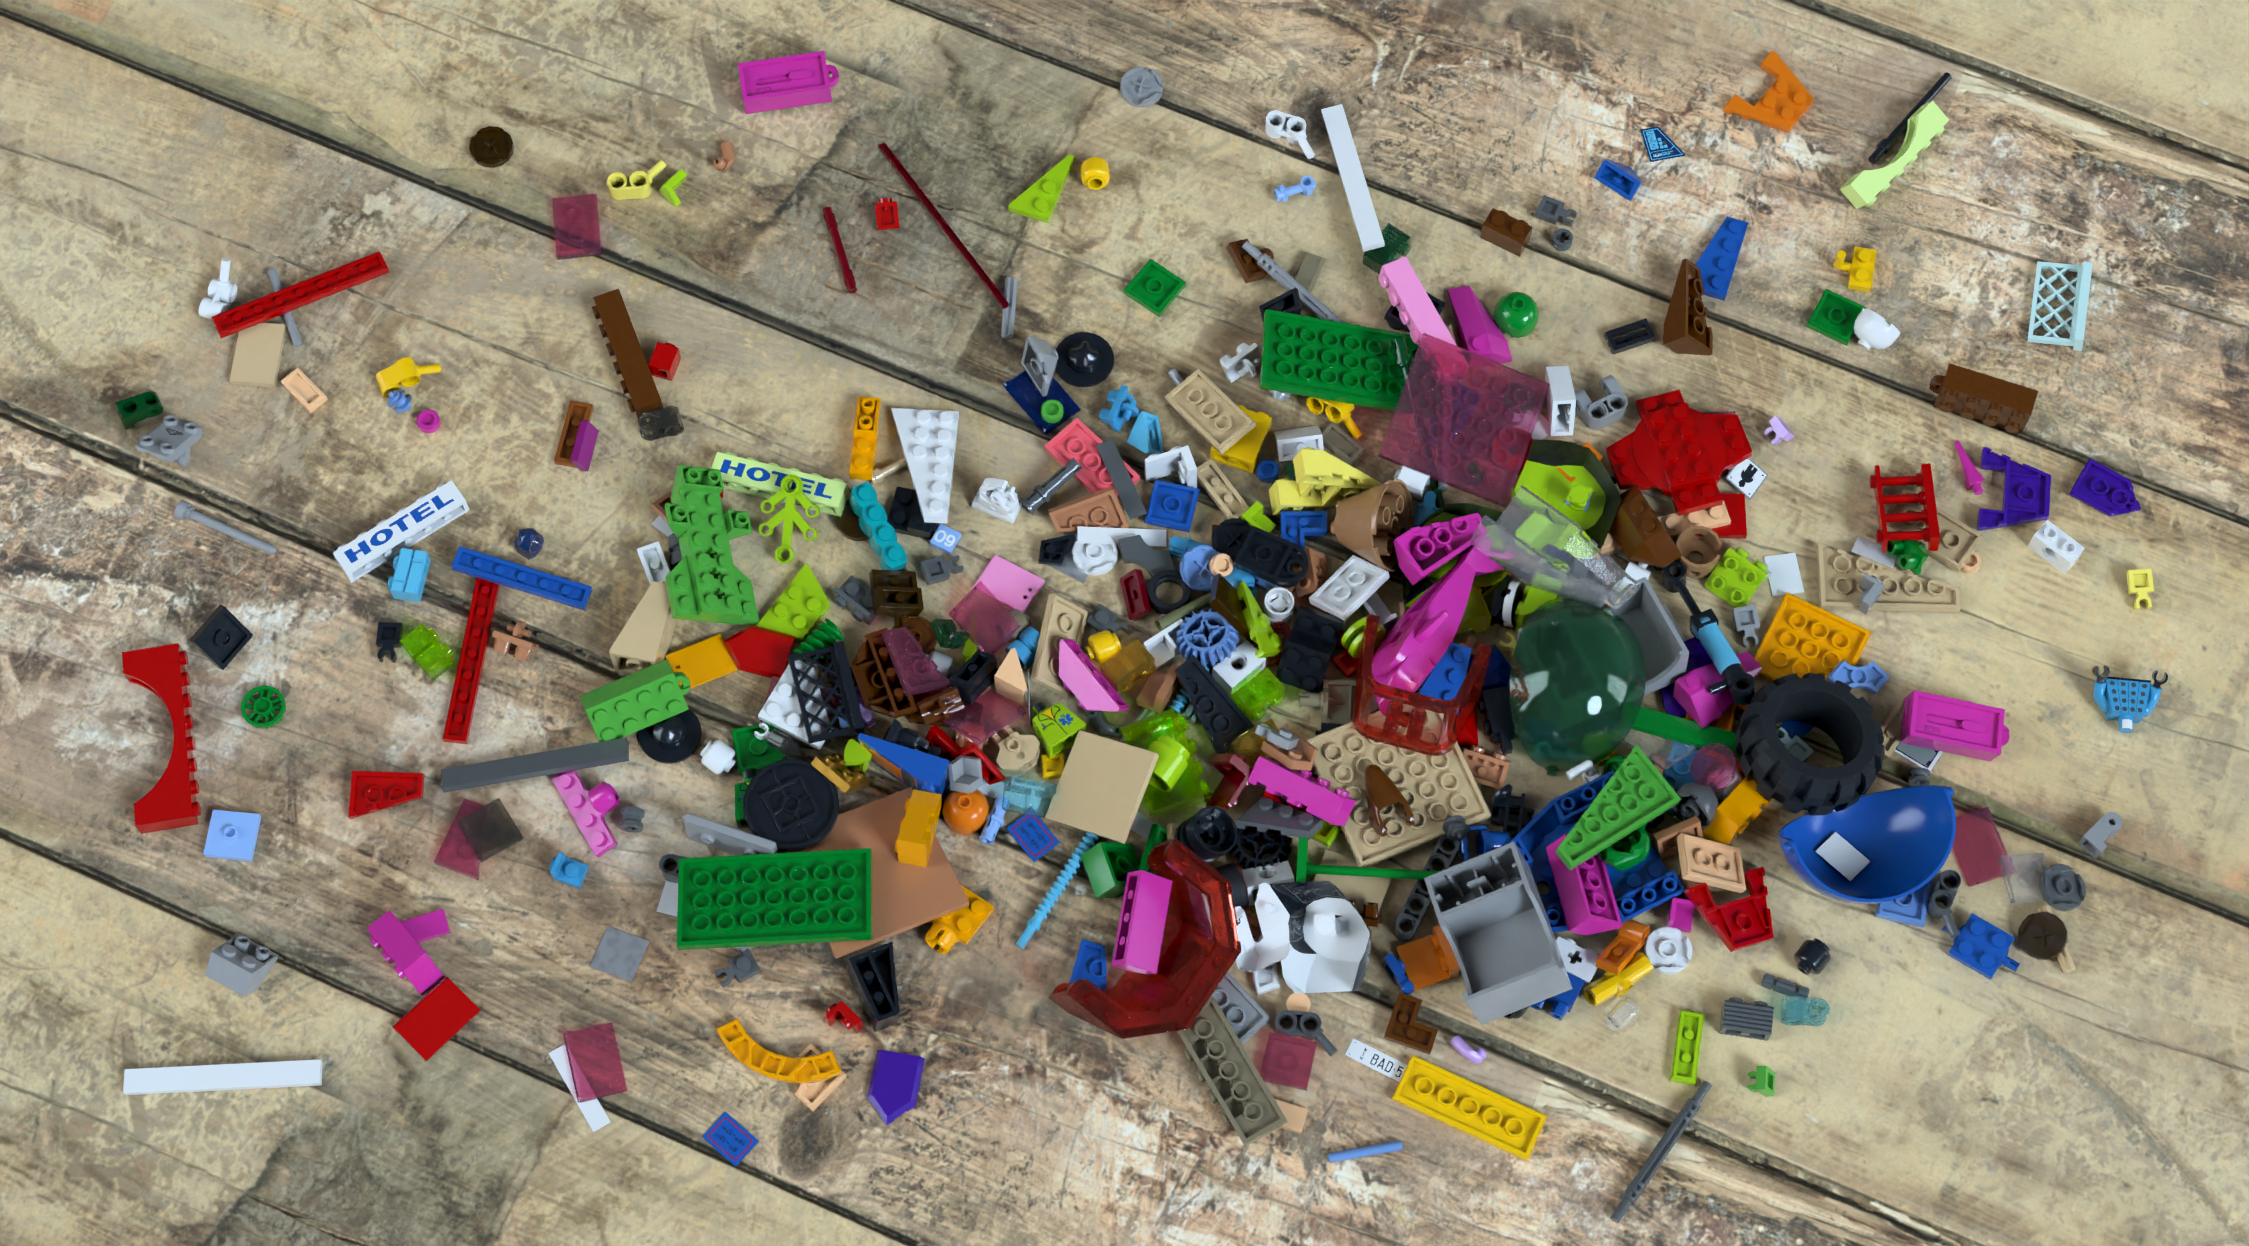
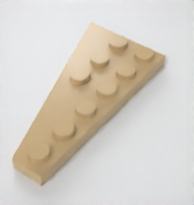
(1840, 588)

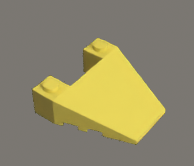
(1318, 483)

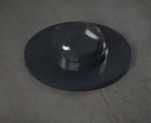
(1084, 359)
(672, 738)

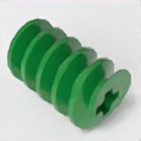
(822, 639)

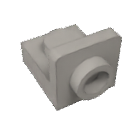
(1873, 590)

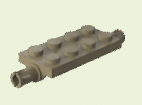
(1335, 701)

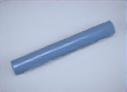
(1365, 1151)

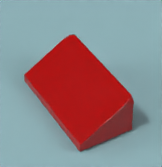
(989, 771)

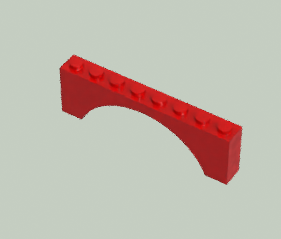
(173, 798)

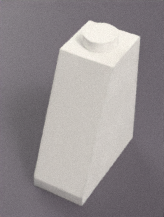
(1560, 401)

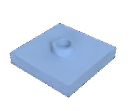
(232, 835)

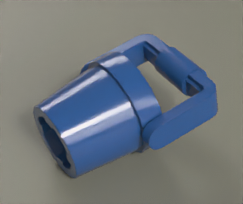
(1485, 841)

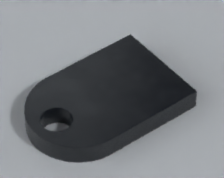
(1271, 558)

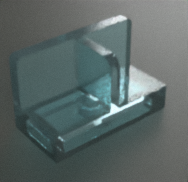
(1027, 796)

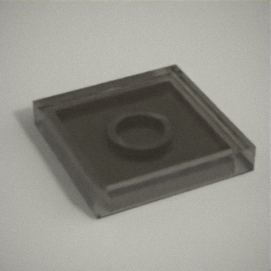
(490, 830)

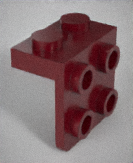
(1235, 779)

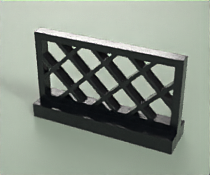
(846, 688)

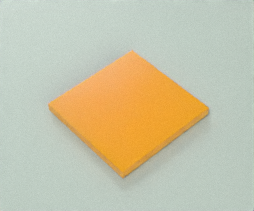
(1808, 641)

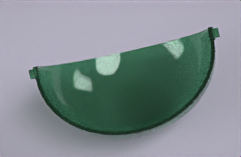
(1575, 684)

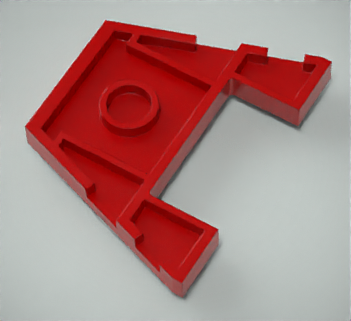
(1740, 921)

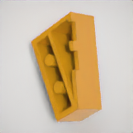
(1735, 813)
(918, 828)

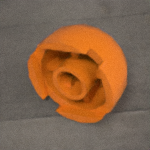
(965, 811)

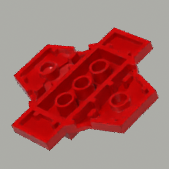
(1679, 452)

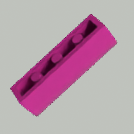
(1142, 922)

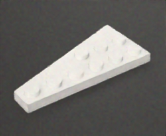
(929, 451)

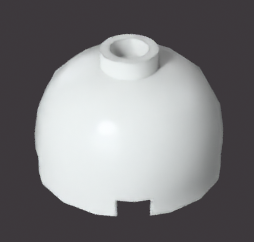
(1874, 331)

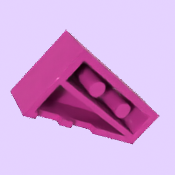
(404, 952)

